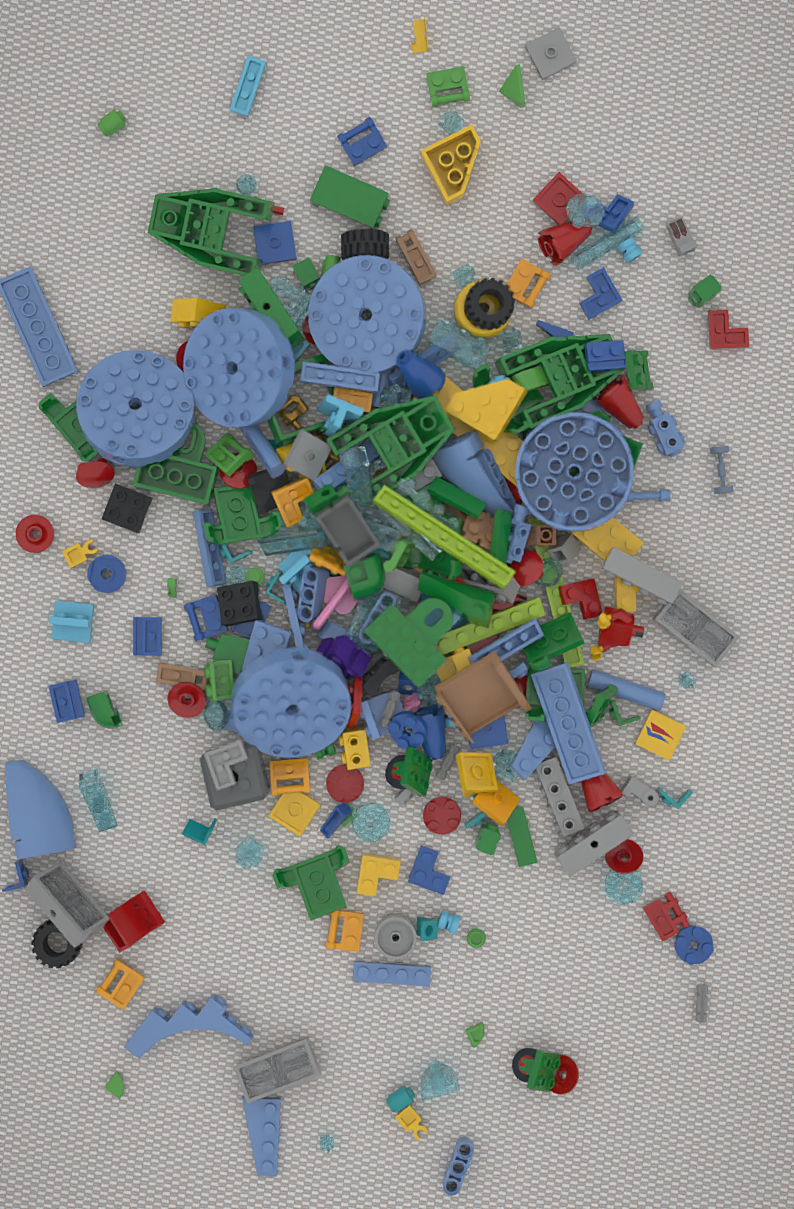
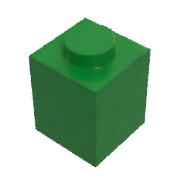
(306, 274)

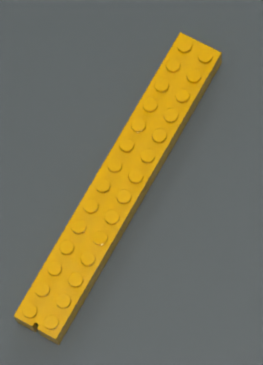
(505, 453)

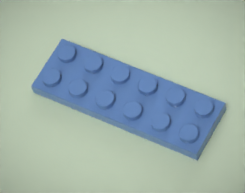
(37, 327)
(263, 641)
(568, 723)

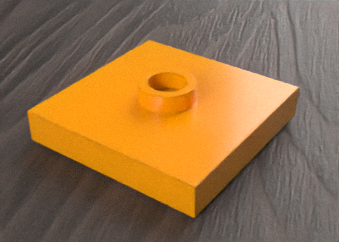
(497, 804)

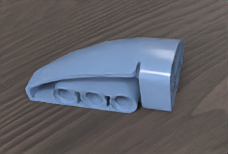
(474, 471)
(36, 812)

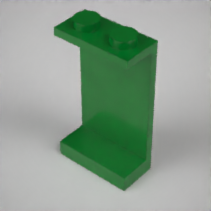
(350, 197)

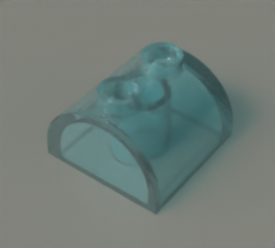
(438, 1081)

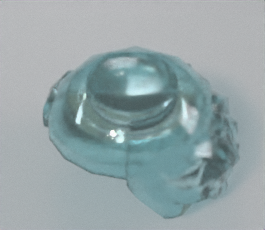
(551, 573)
(216, 715)

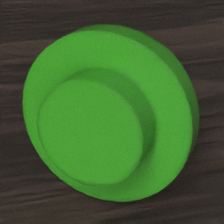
(255, 574)
(476, 938)

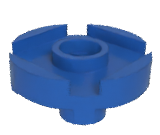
(98, 580)
(413, 722)
(692, 955)

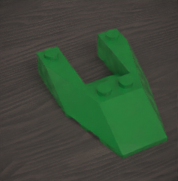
(198, 223)
(566, 372)
(403, 436)

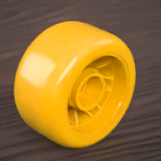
(461, 318)

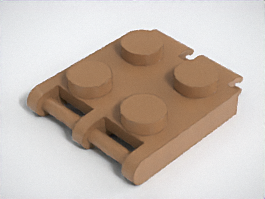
(479, 530)

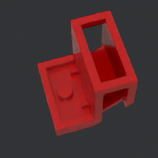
(132, 921)

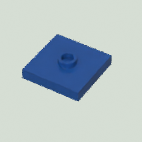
(275, 242)
(490, 735)

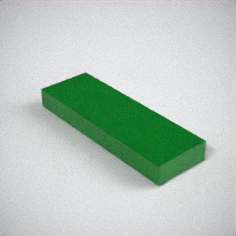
(456, 497)
(501, 535)
(521, 837)

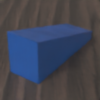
(553, 330)
(335, 819)

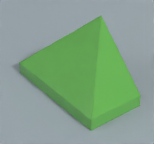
(513, 87)

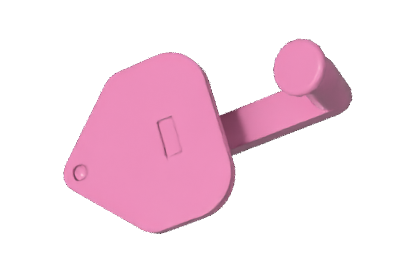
(337, 597)

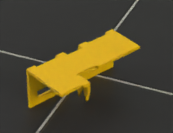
(419, 32)

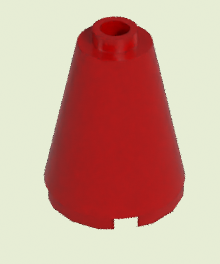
(561, 241)
(620, 403)
(600, 792)

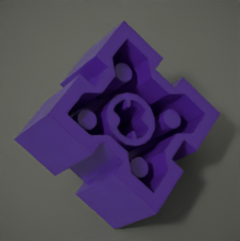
(345, 654)

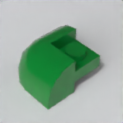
(365, 576)
(103, 710)

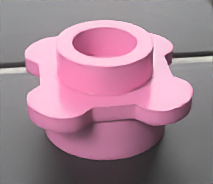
(411, 703)

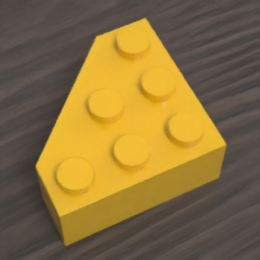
(452, 163)
(488, 406)

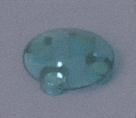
(585, 210)

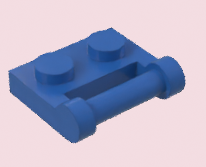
(366, 146)
(211, 615)

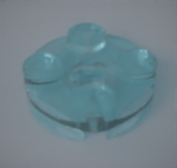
(370, 811)
(625, 895)

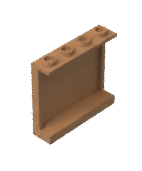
(480, 695)

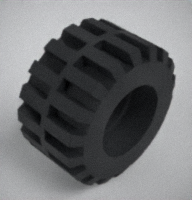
(364, 243)
(493, 288)
(46, 954)

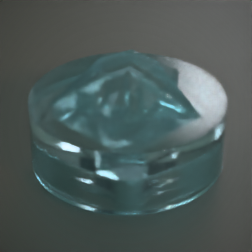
(246, 184)

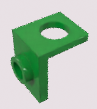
(614, 713)

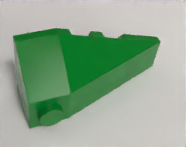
(464, 600)

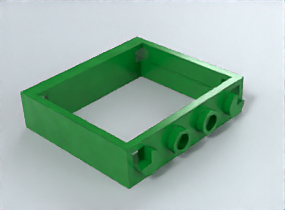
(273, 424)

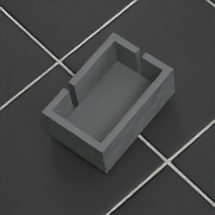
(347, 529)

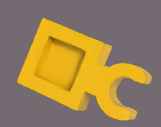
(77, 554)
(410, 1120)

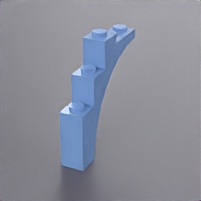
(186, 1017)

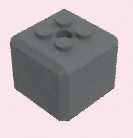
(249, 788)

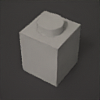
(565, 549)

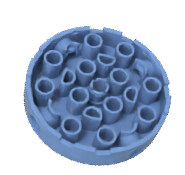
(343, 299)
(238, 367)
(129, 382)
(578, 501)
(291, 702)

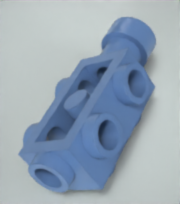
(664, 434)
(518, 534)

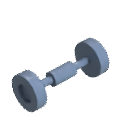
(721, 469)

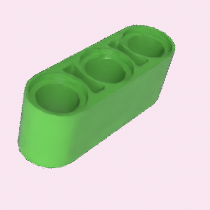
(531, 379)

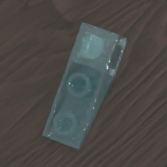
(358, 475)
(97, 799)

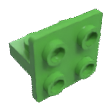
(220, 679)

